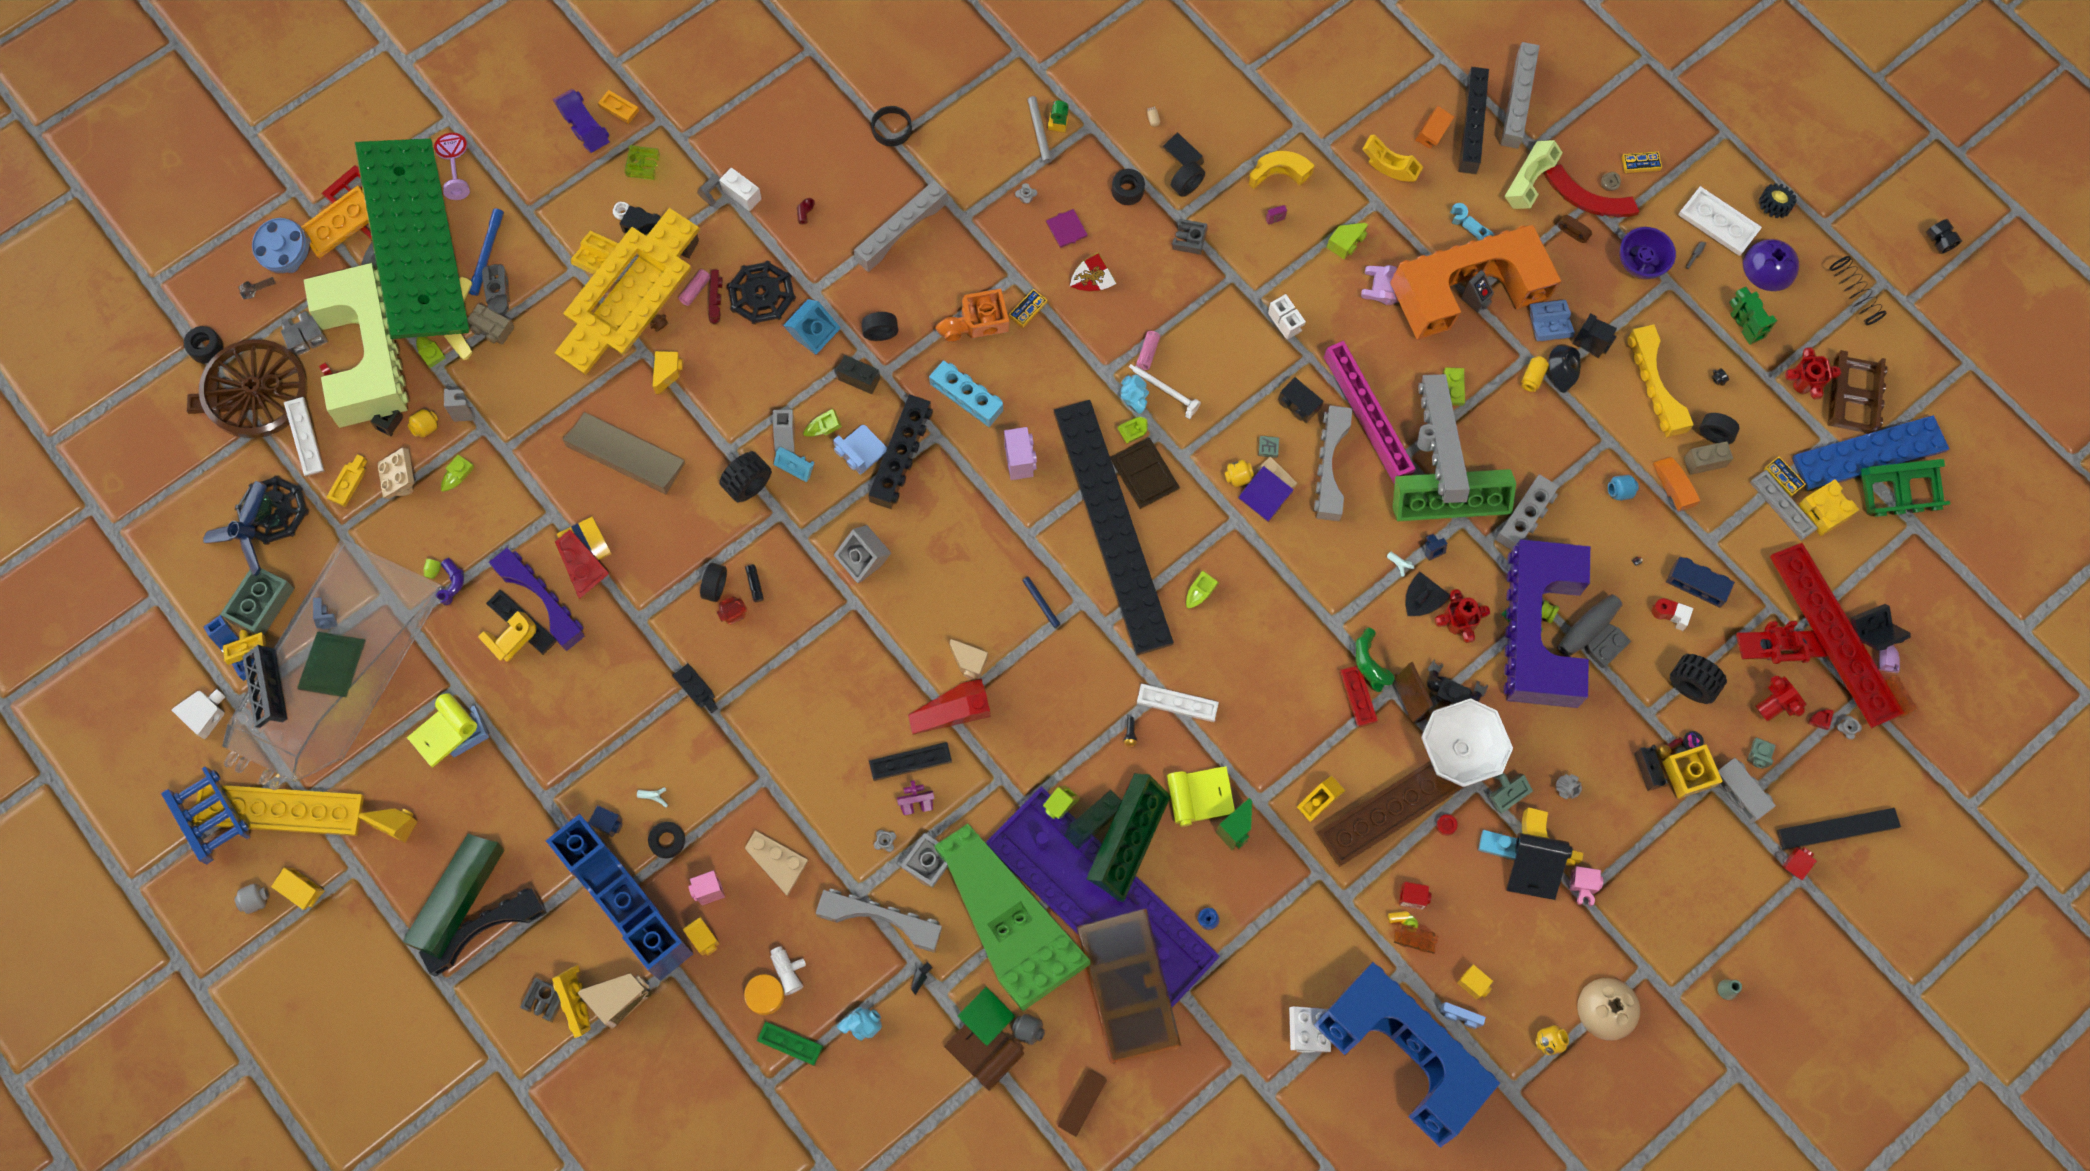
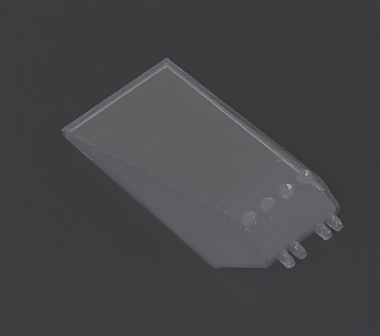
(370, 602)

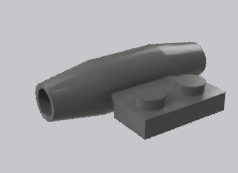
(1594, 630)

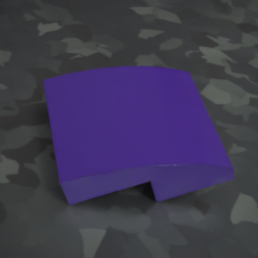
(1266, 493)

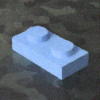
(1469, 1018)

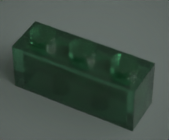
(1093, 819)

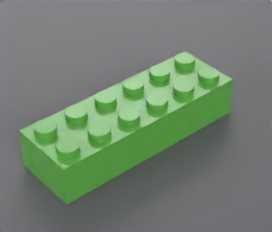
(1489, 494)

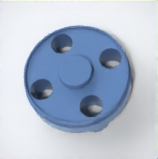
(280, 245)

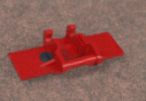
(1776, 639)

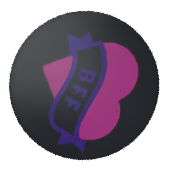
(1692, 740)

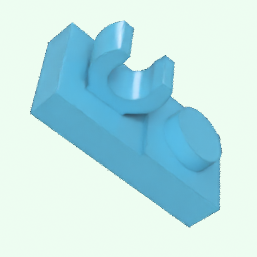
(793, 464)

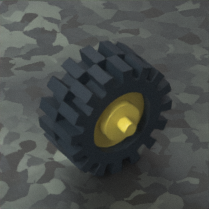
(1777, 200)

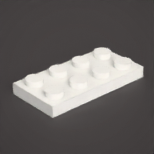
(1719, 221)

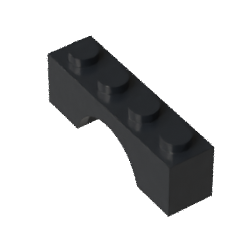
(644, 223)

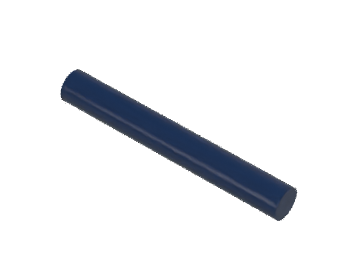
(1041, 602)

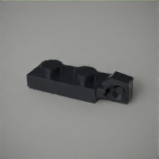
(695, 687)

